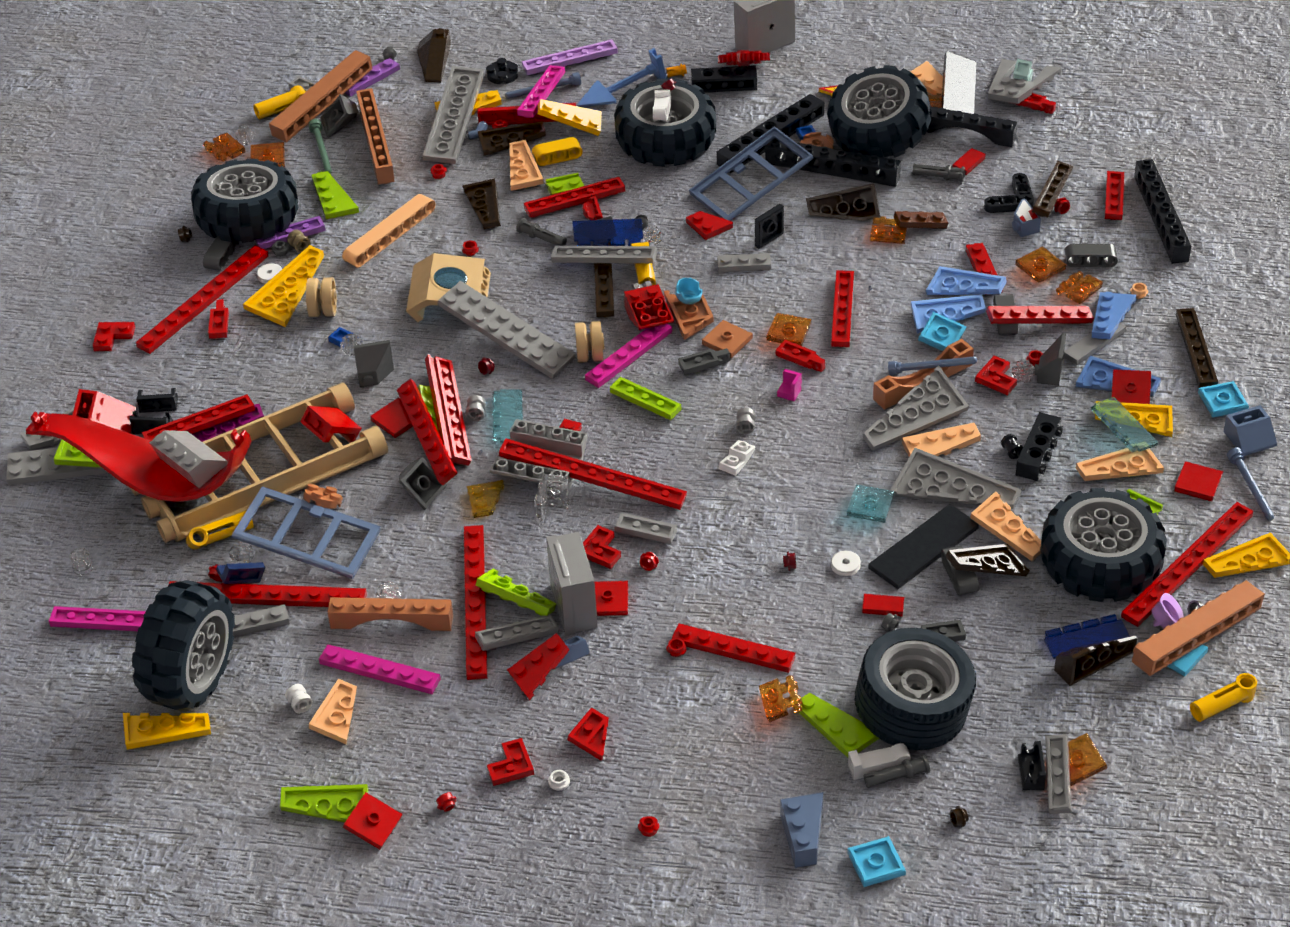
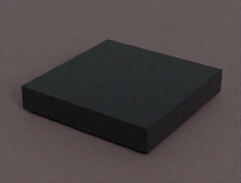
(769, 226)

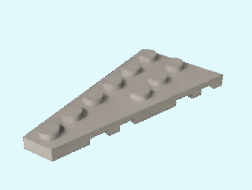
(920, 408)
(941, 480)

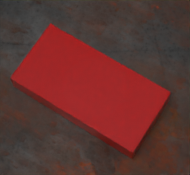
(970, 160)
(883, 604)

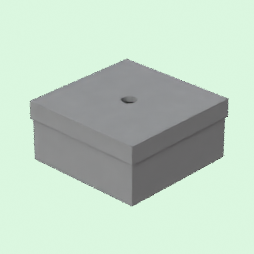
(764, 24)
(572, 582)

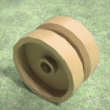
(321, 297)
(589, 342)

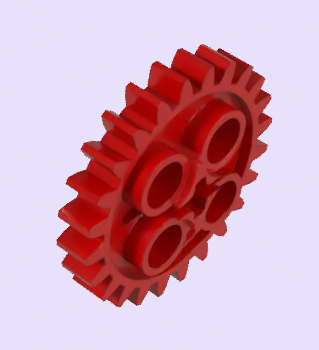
(743, 58)

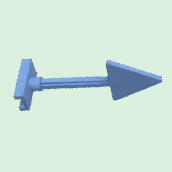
(600, 95)

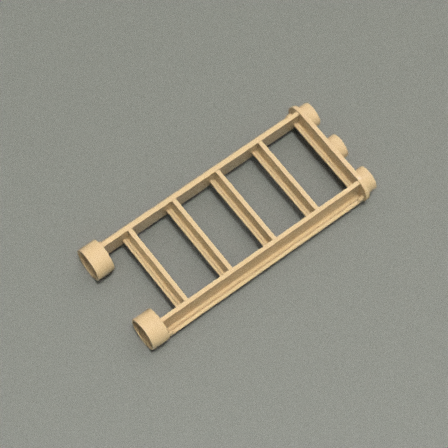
(368, 447)

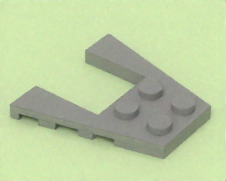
(1015, 90)

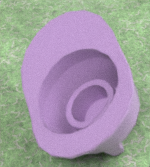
(1166, 611)

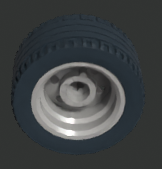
(915, 688)

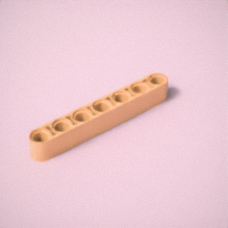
(388, 230)

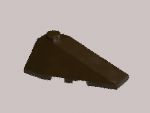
(433, 54)
(851, 204)
(1088, 659)

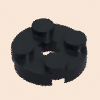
(502, 71)

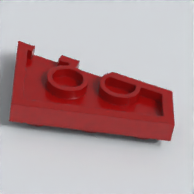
(535, 666)

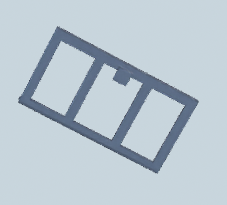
(735, 164)
(315, 511)

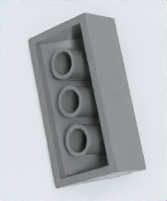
(188, 456)

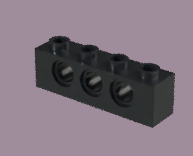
(725, 78)
(1039, 446)

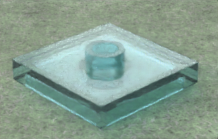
(870, 503)

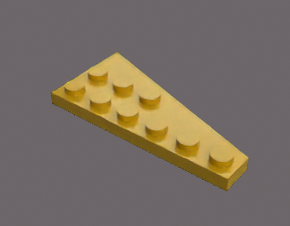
(282, 294)

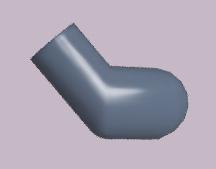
(474, 133)

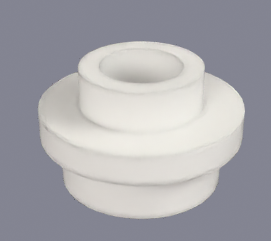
(559, 775)

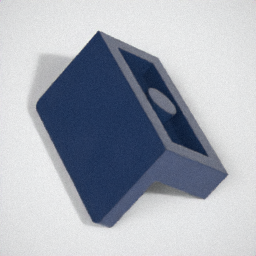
(241, 572)

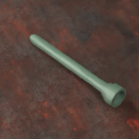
(315, 127)

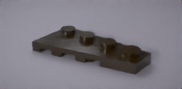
(988, 559)

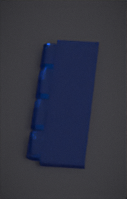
(607, 230)
(1091, 633)

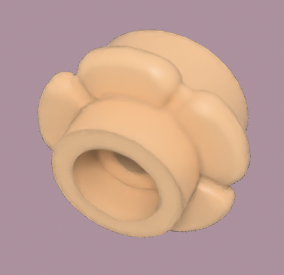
(1139, 290)

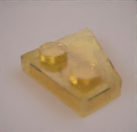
(484, 497)

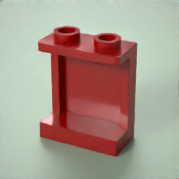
(329, 420)

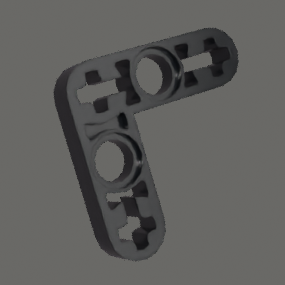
(997, 203)

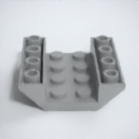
(547, 437)

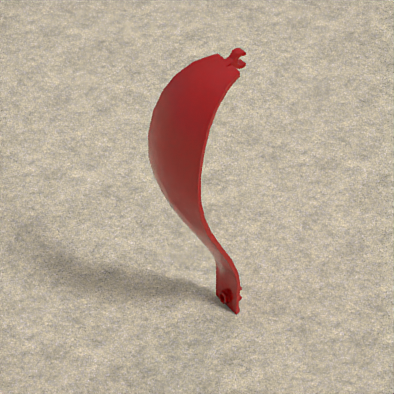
(133, 458)

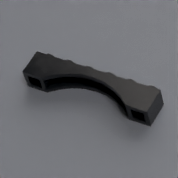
(998, 130)

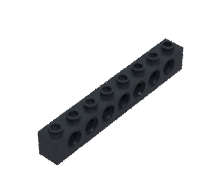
(795, 116)
(837, 163)
(1162, 211)

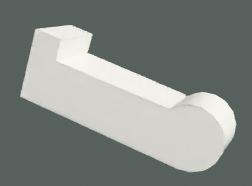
(661, 105)
(876, 760)

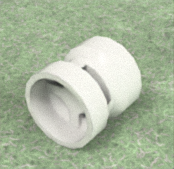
(298, 698)

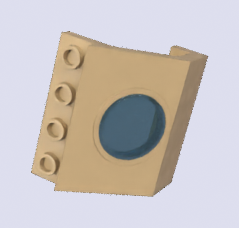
(439, 274)

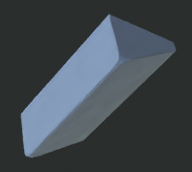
(577, 649)

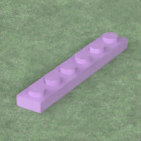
(570, 57)

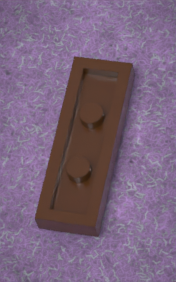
(920, 219)

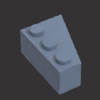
(802, 827)

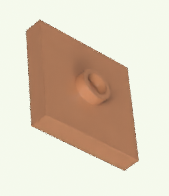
(727, 336)

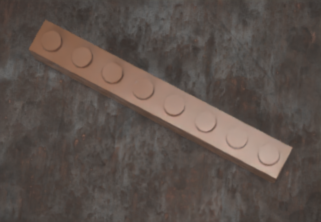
(320, 96)
(375, 136)
(1197, 627)

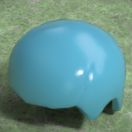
(688, 291)

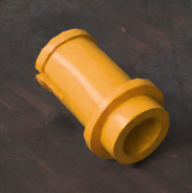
(676, 70)

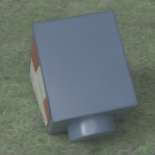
(1025, 220)

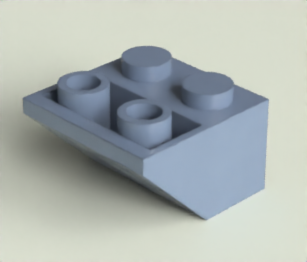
(1250, 430)

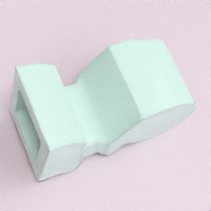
(1023, 70)

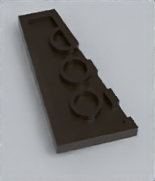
(499, 138)
(484, 202)

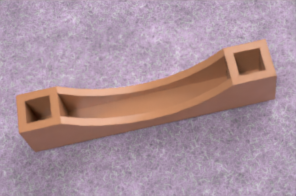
(892, 389)
(429, 613)

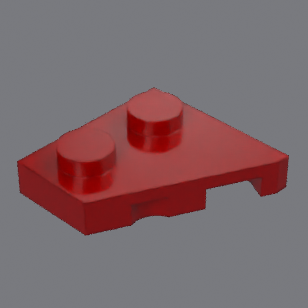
(591, 733)

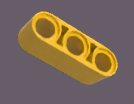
(557, 151)

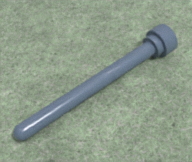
(573, 79)
(896, 367)
(1236, 457)

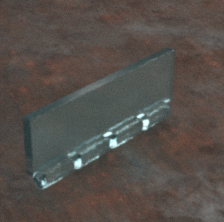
(506, 409)
(1124, 425)

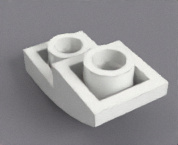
(737, 458)

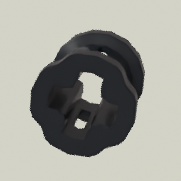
(1011, 446)

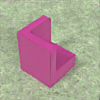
(790, 386)

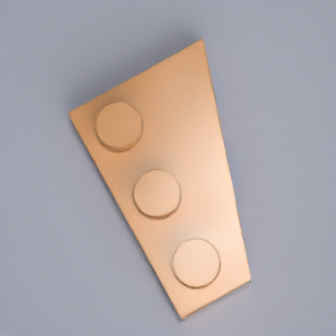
(929, 77)
(335, 712)

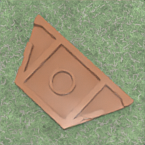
(689, 317)

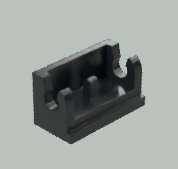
(157, 402)
(143, 424)
(1032, 767)

